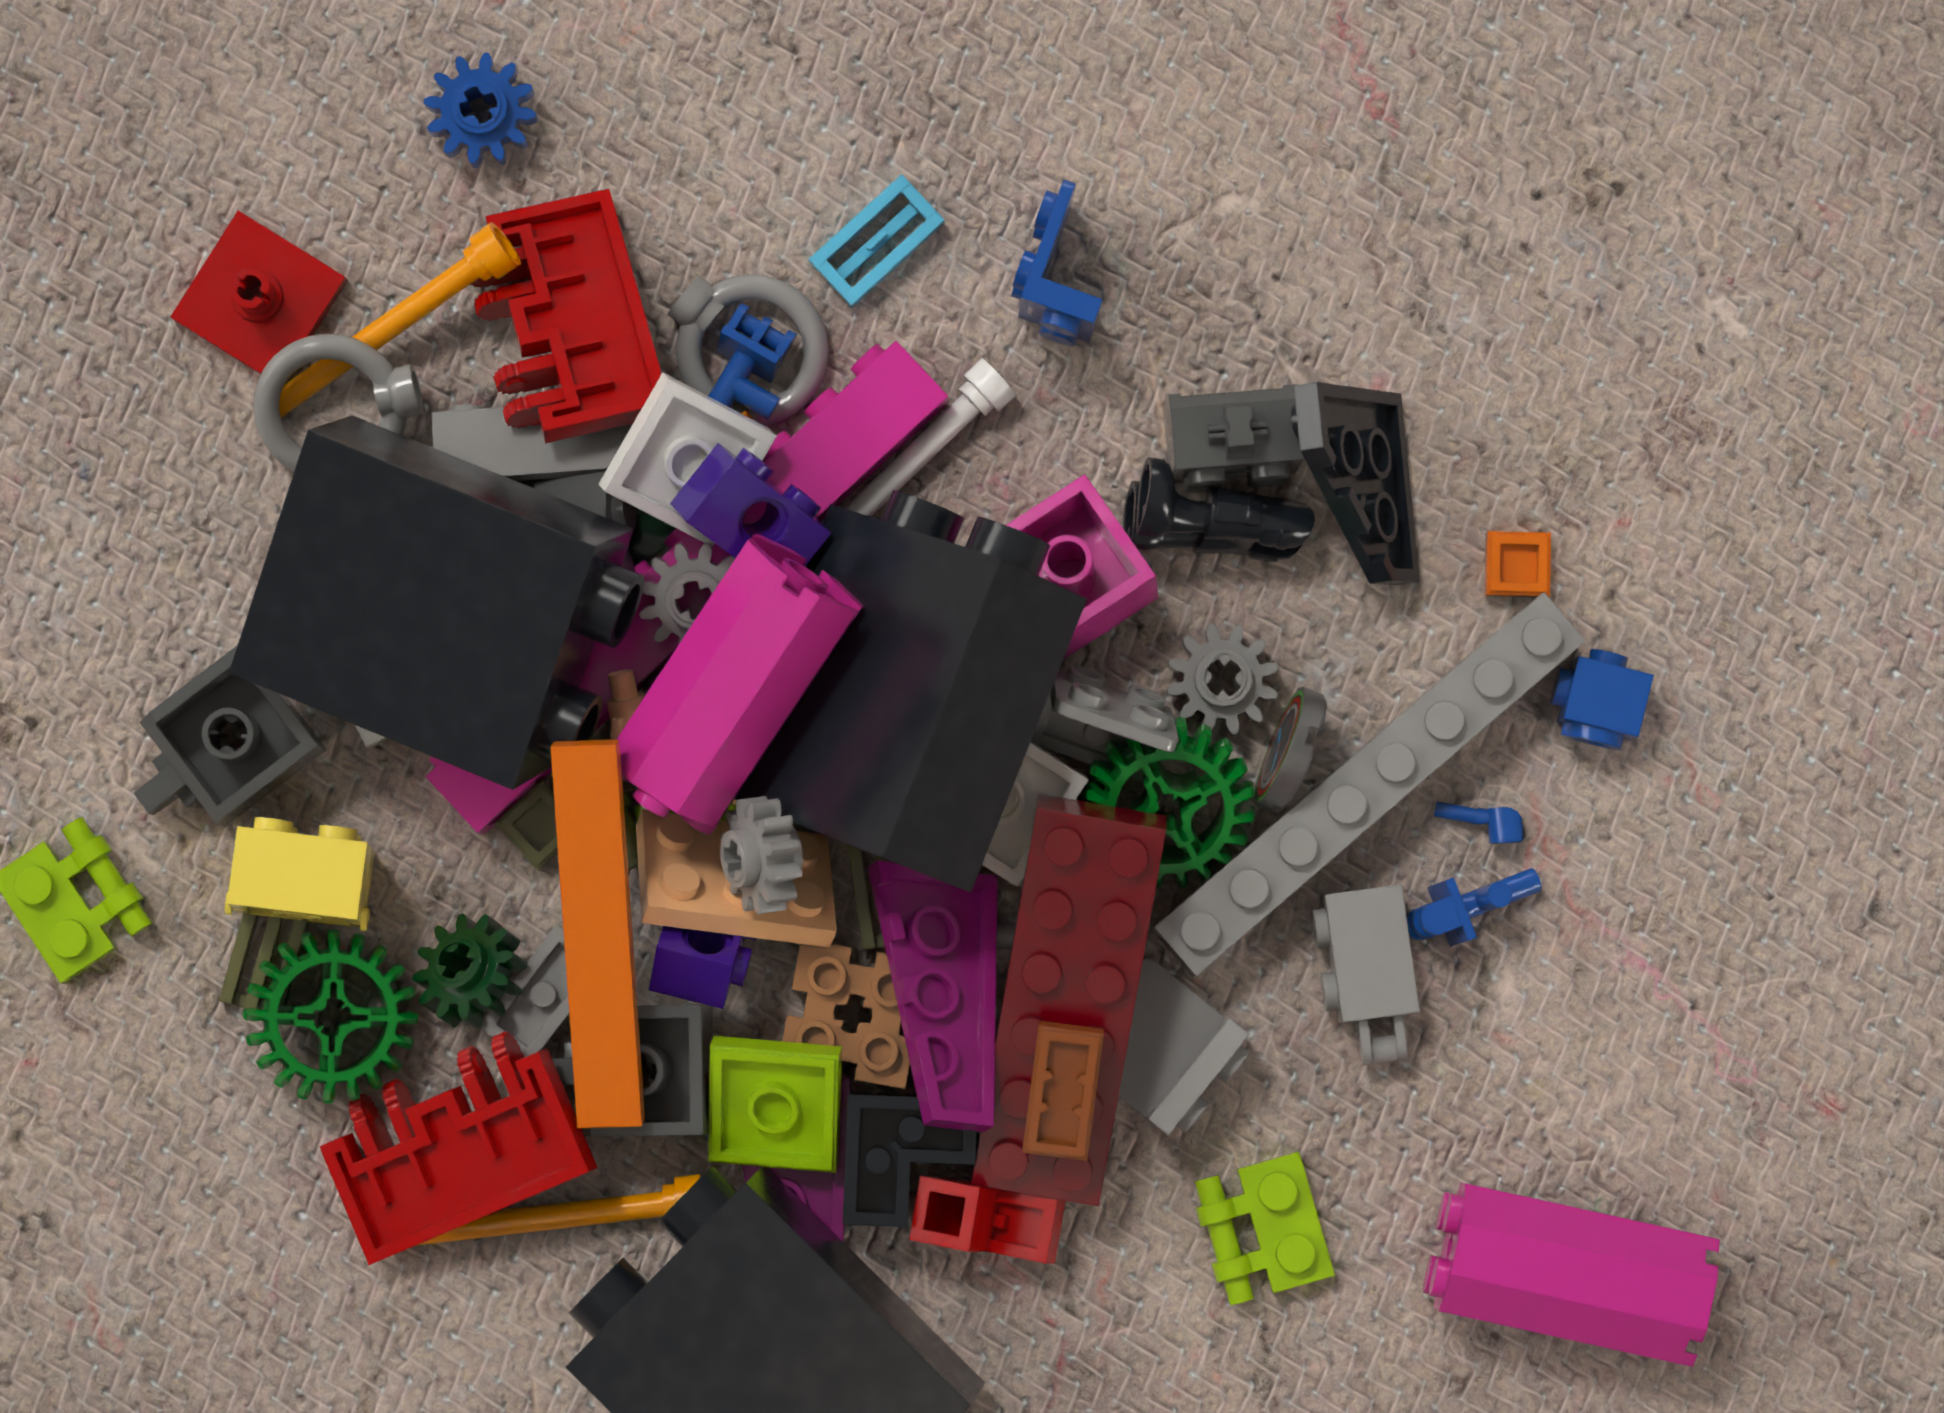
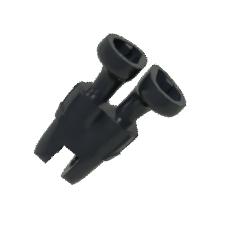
(1222, 524)

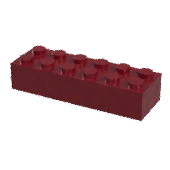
(1071, 964)

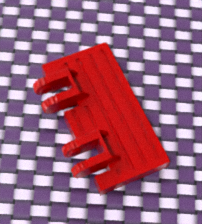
(578, 308)
(456, 1160)

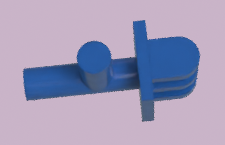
(750, 357)
(1452, 912)

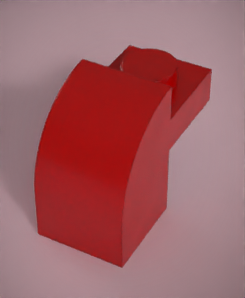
(986, 1219)

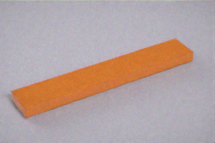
(598, 933)

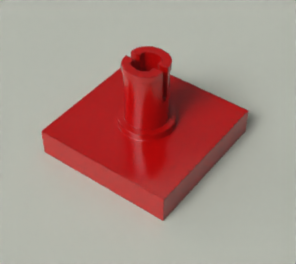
(257, 294)

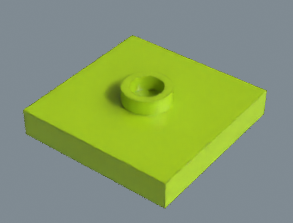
(774, 1104)

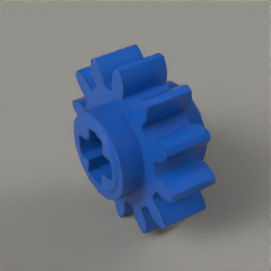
(493, 88)

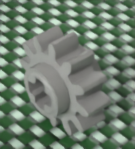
(673, 586)
(1246, 682)
(761, 855)

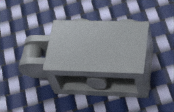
(1368, 965)

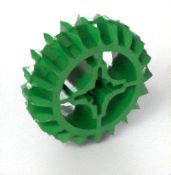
(1192, 792)
(385, 1017)

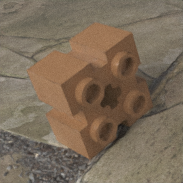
(829, 982)

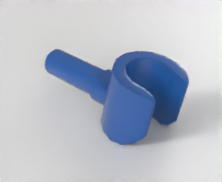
(1503, 822)

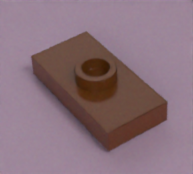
(1063, 1090)

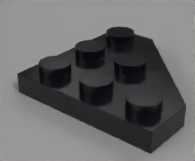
(1361, 466)

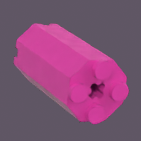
(733, 683)
(1572, 1273)

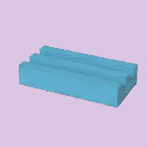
(864, 218)

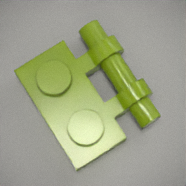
(55, 910)
(1283, 1223)

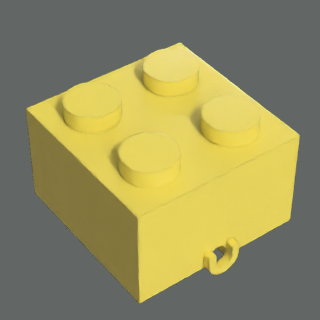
(301, 874)

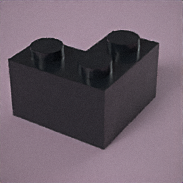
(880, 1145)

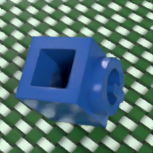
(1601, 699)

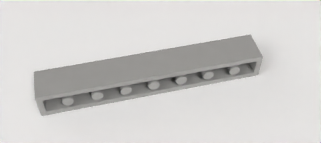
(1368, 784)

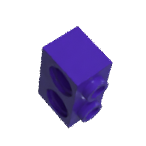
(699, 965)

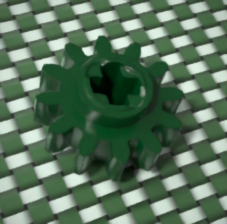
(469, 971)

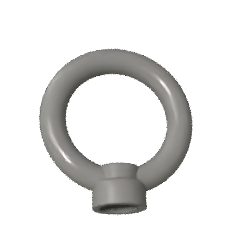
(703, 303)
(395, 389)

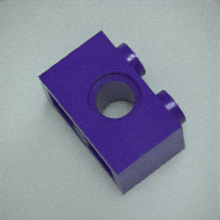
(730, 484)

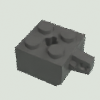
(1231, 438)
(220, 777)
(678, 1097)

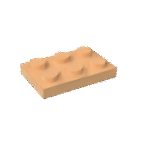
(688, 890)

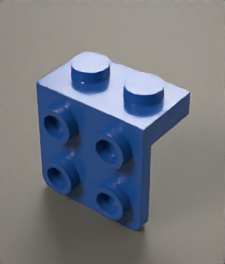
(1060, 310)

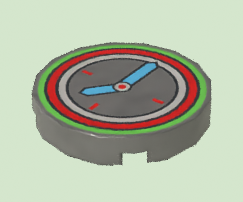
(1289, 750)

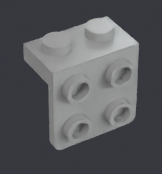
(1088, 713)
(1176, 1051)

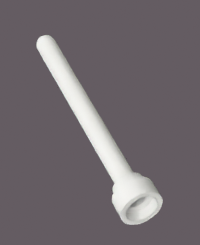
(980, 394)

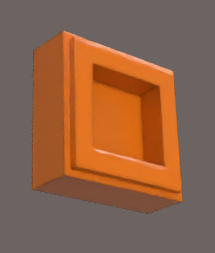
(1517, 564)

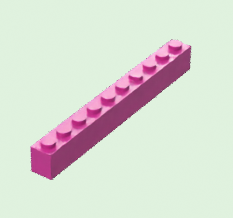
(826, 459)

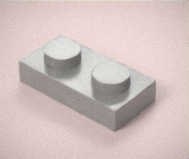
(543, 1003)

